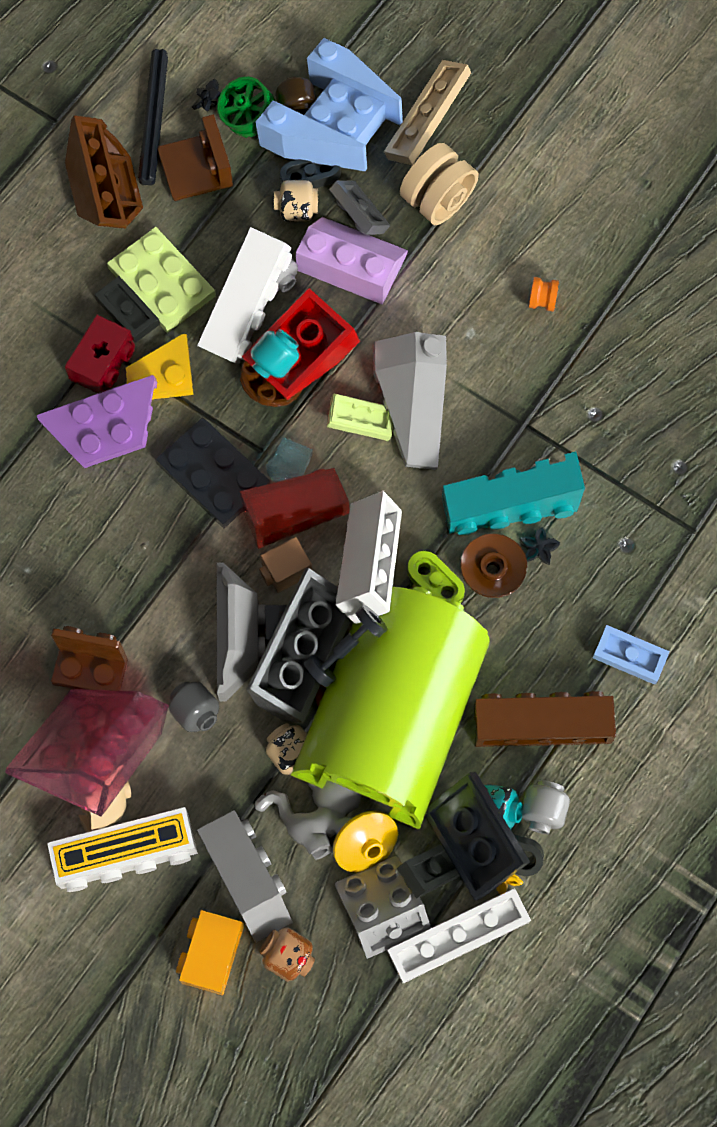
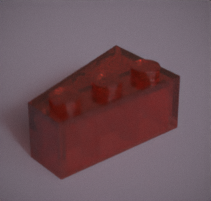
(293, 505)

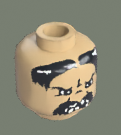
(296, 200)
(285, 746)

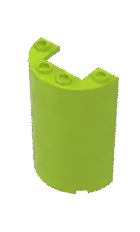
(396, 704)

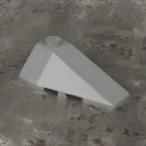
(413, 385)

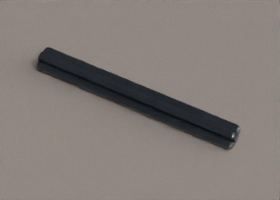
(153, 117)

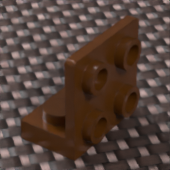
(196, 163)
(88, 660)

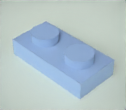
(631, 654)

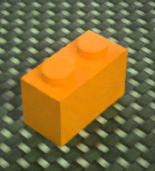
(210, 952)

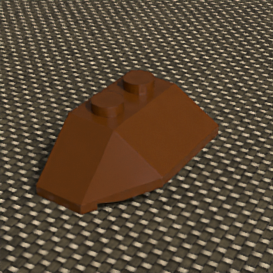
(101, 175)

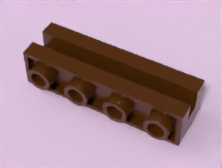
(544, 720)

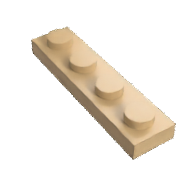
(427, 112)

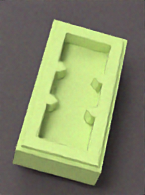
(359, 417)

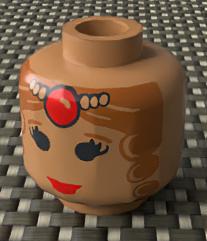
(287, 954)

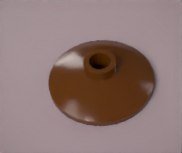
(497, 551)

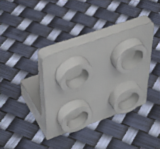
(382, 907)

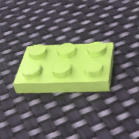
(162, 279)

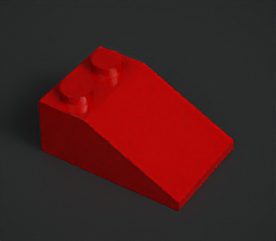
(322, 341)

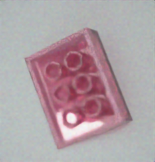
(91, 746)

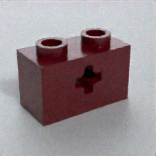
(100, 340)

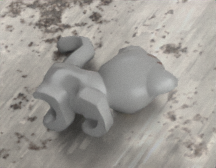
(315, 828)

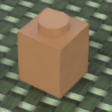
(284, 565)

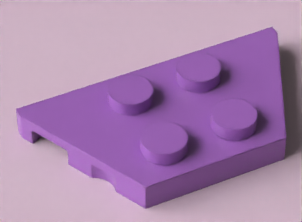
(104, 423)

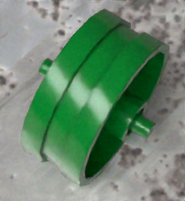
(244, 104)

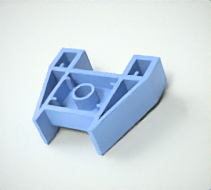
(341, 117)

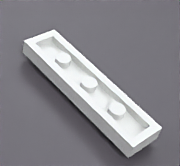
(458, 935)

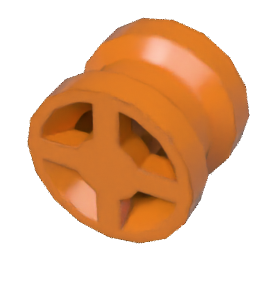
(543, 294)

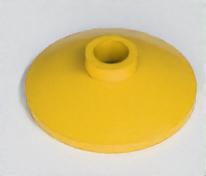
(365, 841)

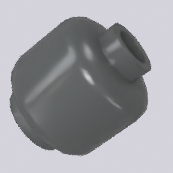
(193, 706)

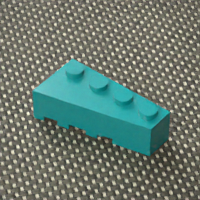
(514, 496)

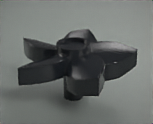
(208, 96)
(540, 546)

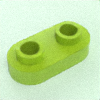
(438, 579)

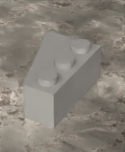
(246, 874)

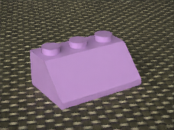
(349, 259)

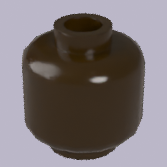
(296, 94)

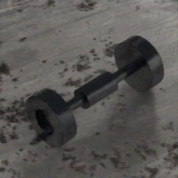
(320, 670)

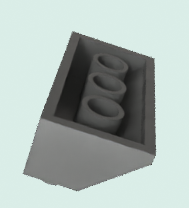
(307, 628)

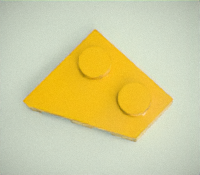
(170, 367)

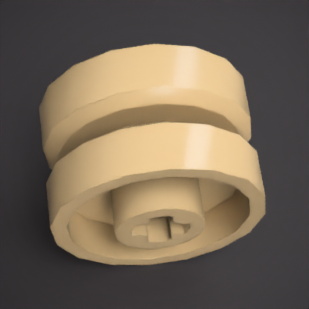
(438, 183)

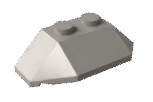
(237, 632)

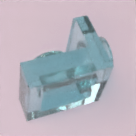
(289, 461)

